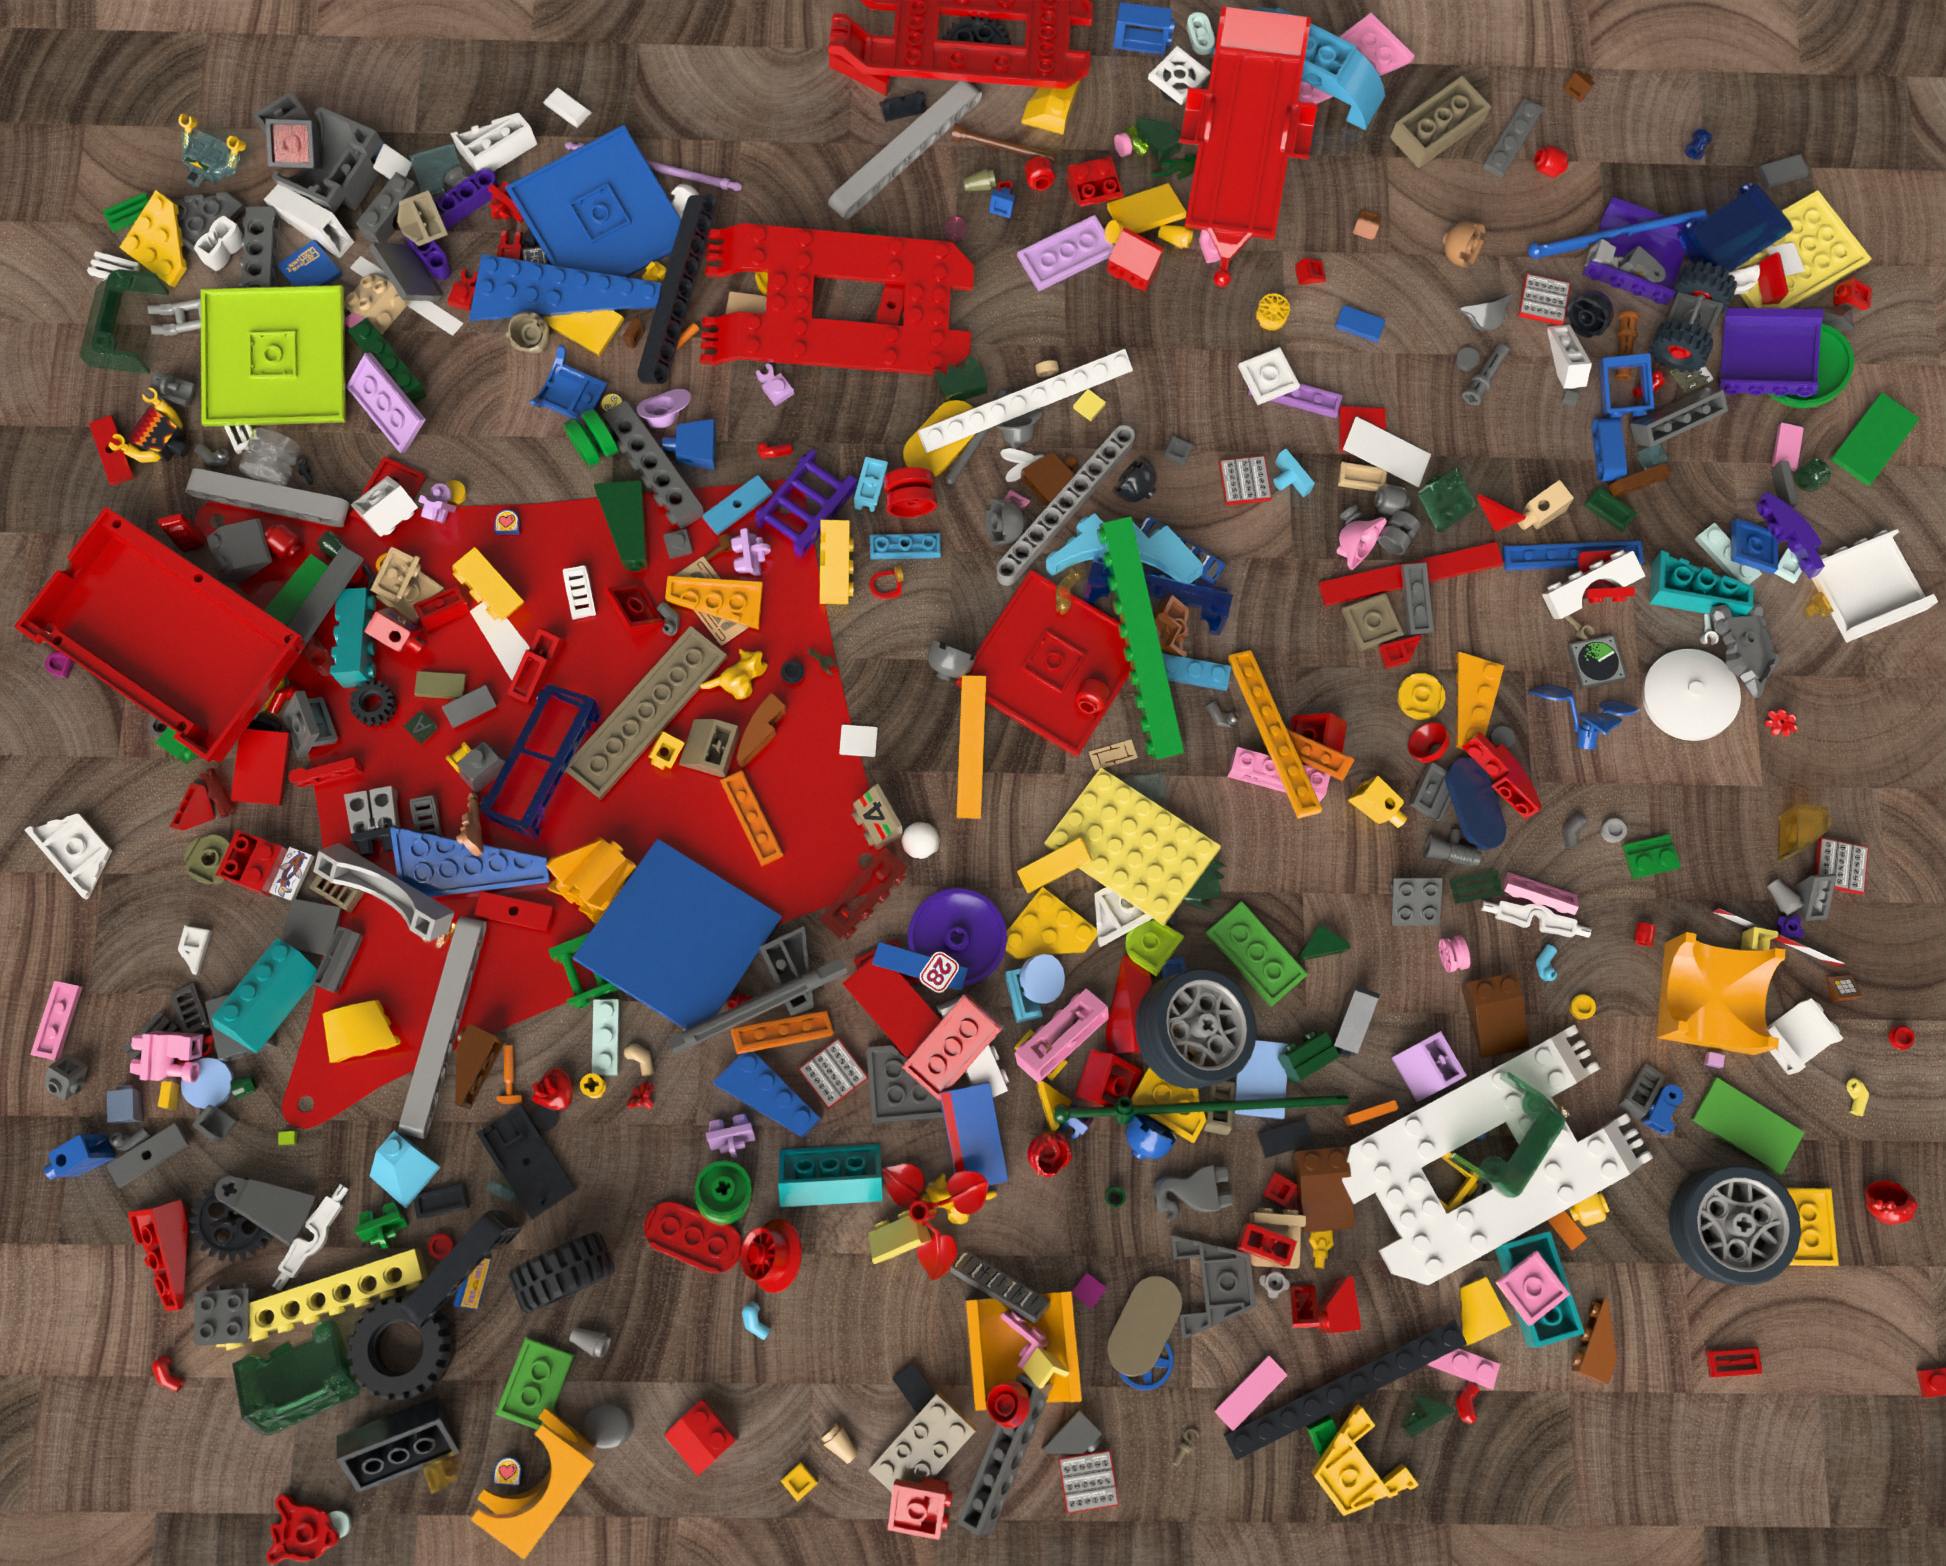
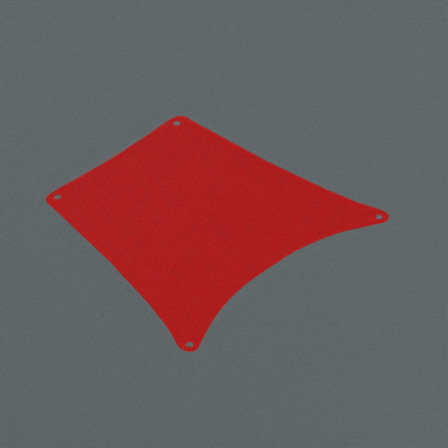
(796, 777)

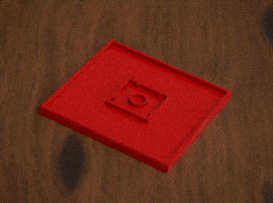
(1042, 656)

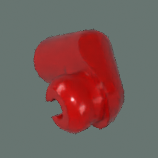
(1657, 381)
(774, 451)
(280, 697)
(1465, 1405)

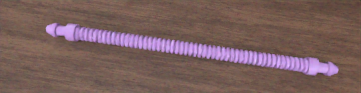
(723, 183)

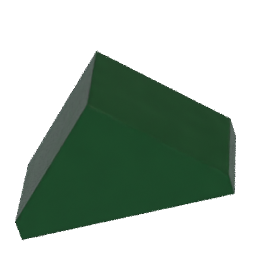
(1322, 944)

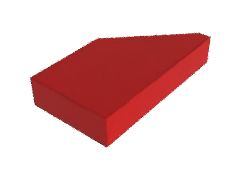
(1398, 651)

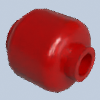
(1551, 161)
(1039, 173)
(282, 541)
(1092, 695)

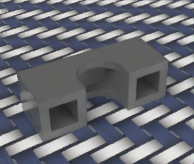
(377, 220)

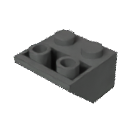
(285, 107)

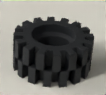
(364, 692)

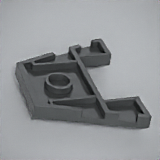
(1225, 1283)

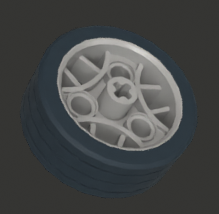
(1223, 1022)
(1735, 1225)

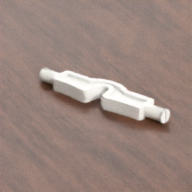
(1548, 920)
(303, 1249)

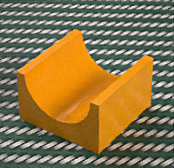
(997, 1347)

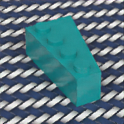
(354, 646)

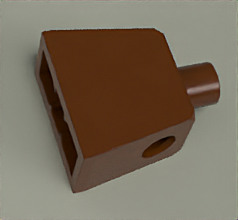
(1048, 476)

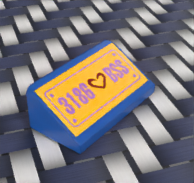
(471, 1290)

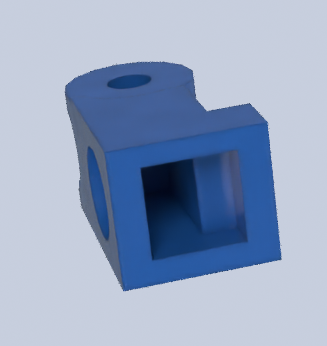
(1662, 1109)

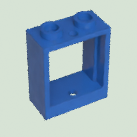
(1141, 39)
(1621, 362)

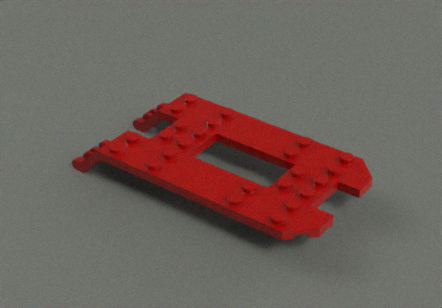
(918, 53)
(794, 337)

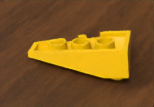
(1050, 108)

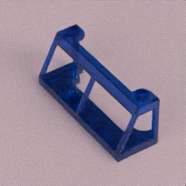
(1211, 599)
(588, 712)

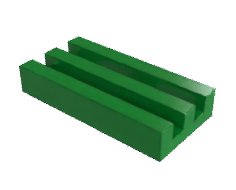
(125, 209)

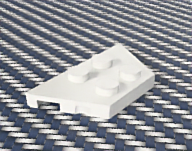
(74, 850)
(1115, 916)

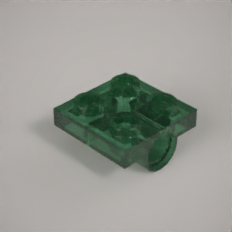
(1447, 499)

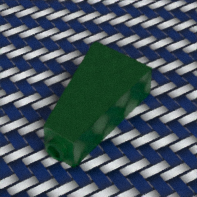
(626, 518)

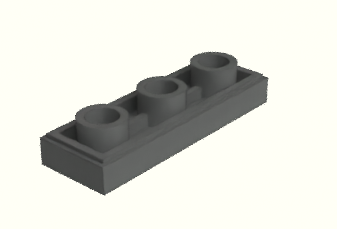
(135, 1162)

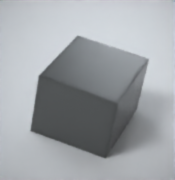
(1570, 398)

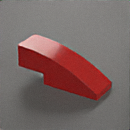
(535, 665)

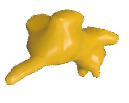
(739, 676)
(937, 1191)

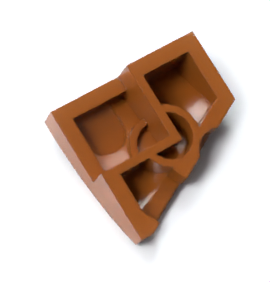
(1171, 625)

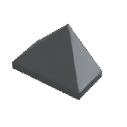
(1837, 317)
(1816, 896)

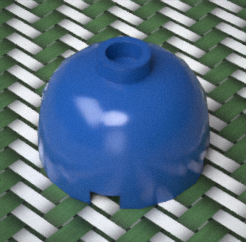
(1148, 1138)

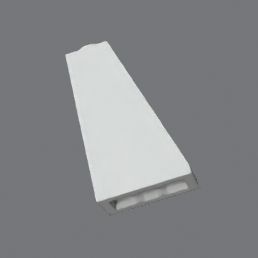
(310, 220)

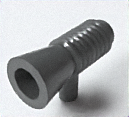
(1451, 851)

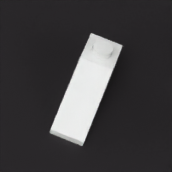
(1569, 357)

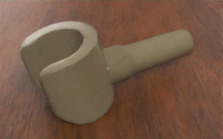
(1580, 629)

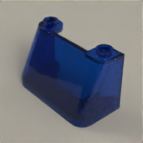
(1735, 230)

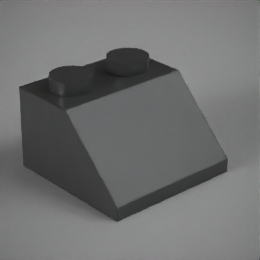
(239, 550)

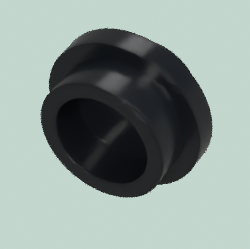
(792, 672)

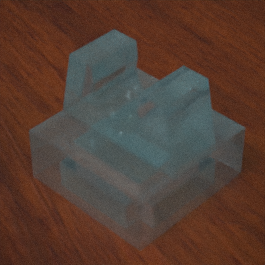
(1652, 456)

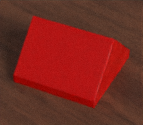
(634, 608)

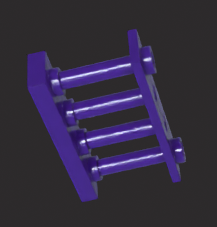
(829, 506)

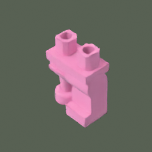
(159, 1052)

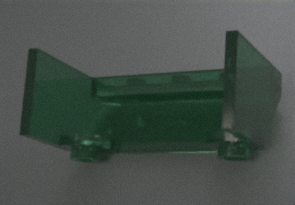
(98, 342)
(1512, 1177)

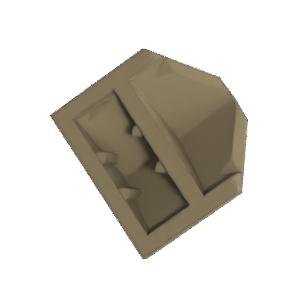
(420, 219)

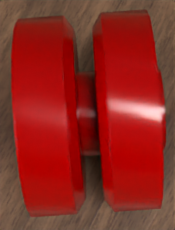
(910, 492)

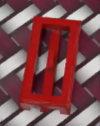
(1711, 1363)

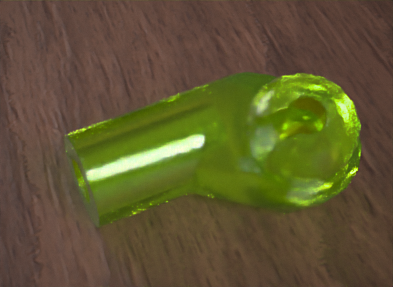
(1138, 145)

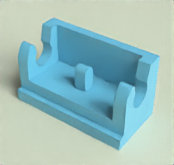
(870, 483)
(1022, 1007)

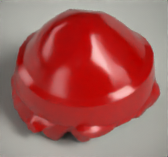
(1049, 1153)
(1890, 1202)

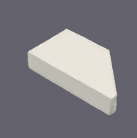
(194, 946)

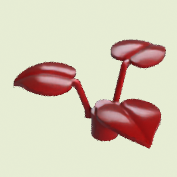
(967, 1191)

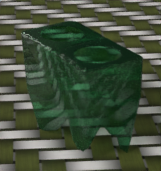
(963, 383)
(1206, 887)

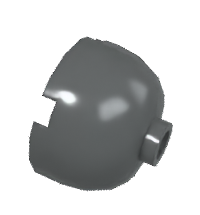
(1004, 522)
(949, 660)

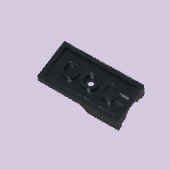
(509, 1144)

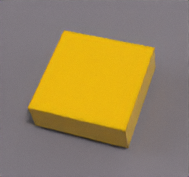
(169, 1095)
(799, 1481)

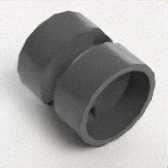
(1399, 532)

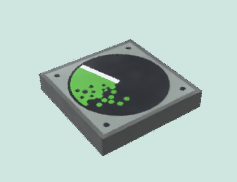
(1597, 662)

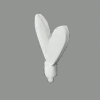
(1021, 457)

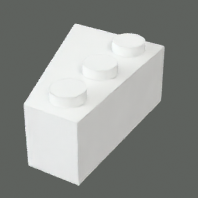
(496, 143)

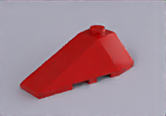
(1130, 988)
(164, 1238)

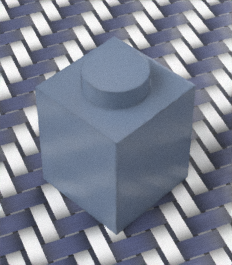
(124, 1105)

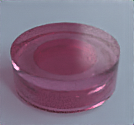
(955, 228)

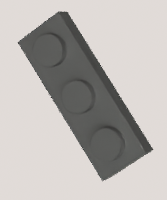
(1417, 599)

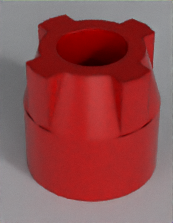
(1644, 934)

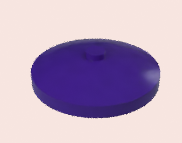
(963, 928)

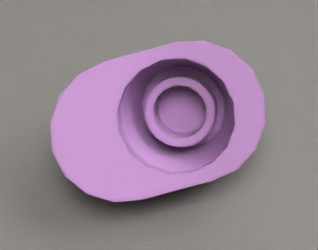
(664, 408)

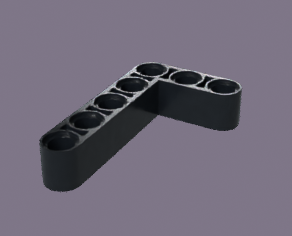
(491, 1230)

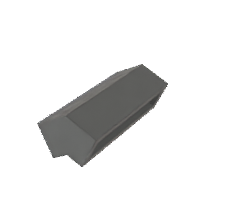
(337, 959)

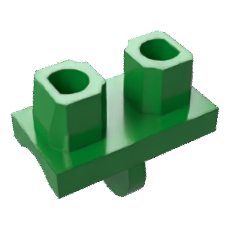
(382, 1228)

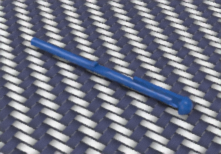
(1538, 251)

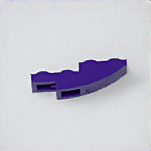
(1789, 525)

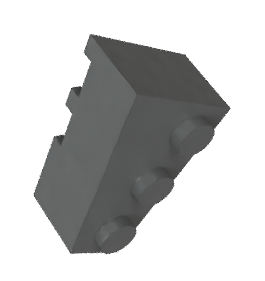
(786, 961)

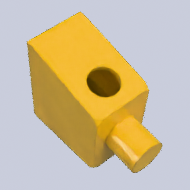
(1378, 802)

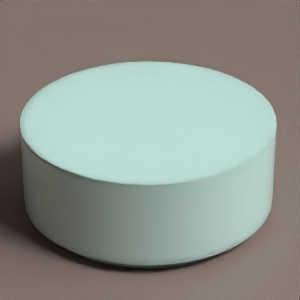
(341, 1521)

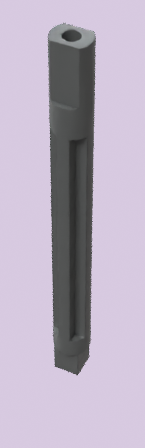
(757, 1005)

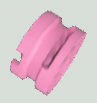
(1454, 953)

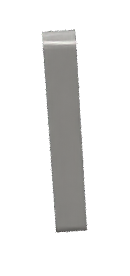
(267, 497)

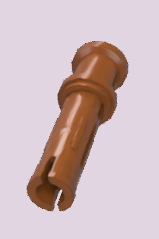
(1626, 336)

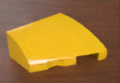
(1480, 1311)

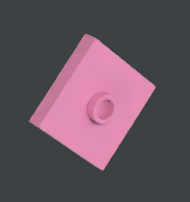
(1532, 1288)

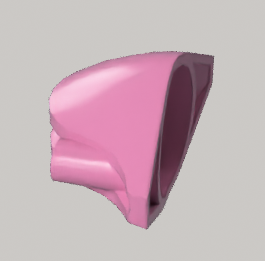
(1359, 539)

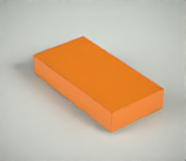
(1370, 1113)

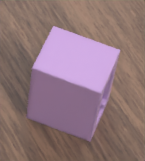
(1714, 1060)

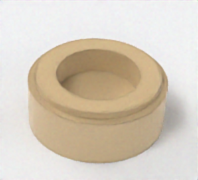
(1047, 369)

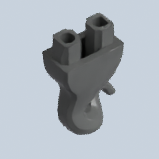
(1196, 1191)

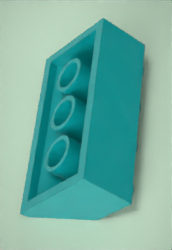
(265, 996)
(830, 1175)

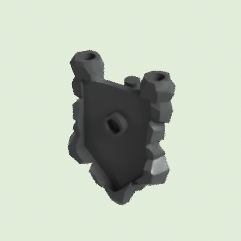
(1748, 646)

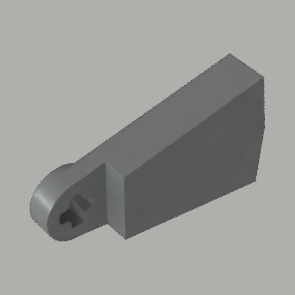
(268, 1206)

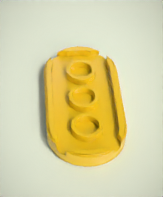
(940, 458)

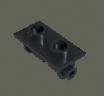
(903, 106)

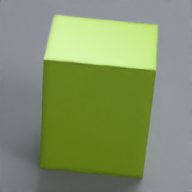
(287, 1138)

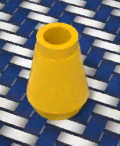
(1176, 235)

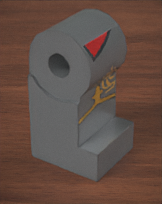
(1642, 265)

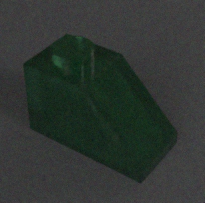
(1159, 137)

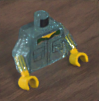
(206, 155)

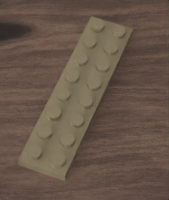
(645, 712)

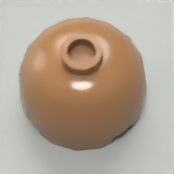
(1463, 243)

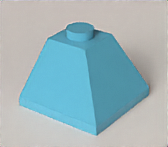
(402, 1168)

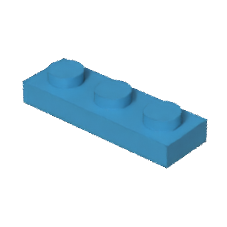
(1197, 672)

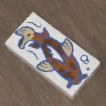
(291, 874)

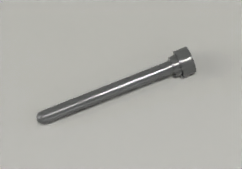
(971, 447)

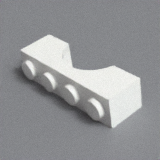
(1567, 597)

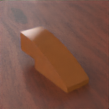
(760, 729)

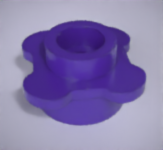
(1784, 930)

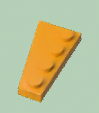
(721, 598)
(1476, 694)

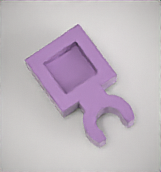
(775, 386)

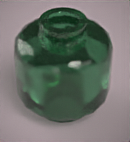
(1812, 475)

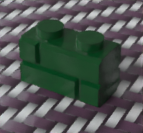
(1308, 1056)

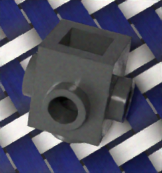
(65, 1077)

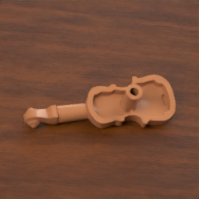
(471, 829)

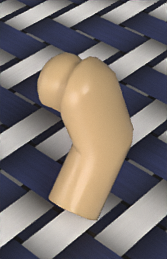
(641, 1055)

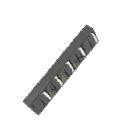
(1000, 1286)

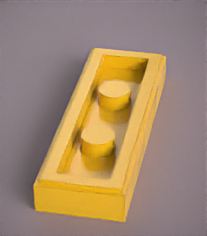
(1054, 865)

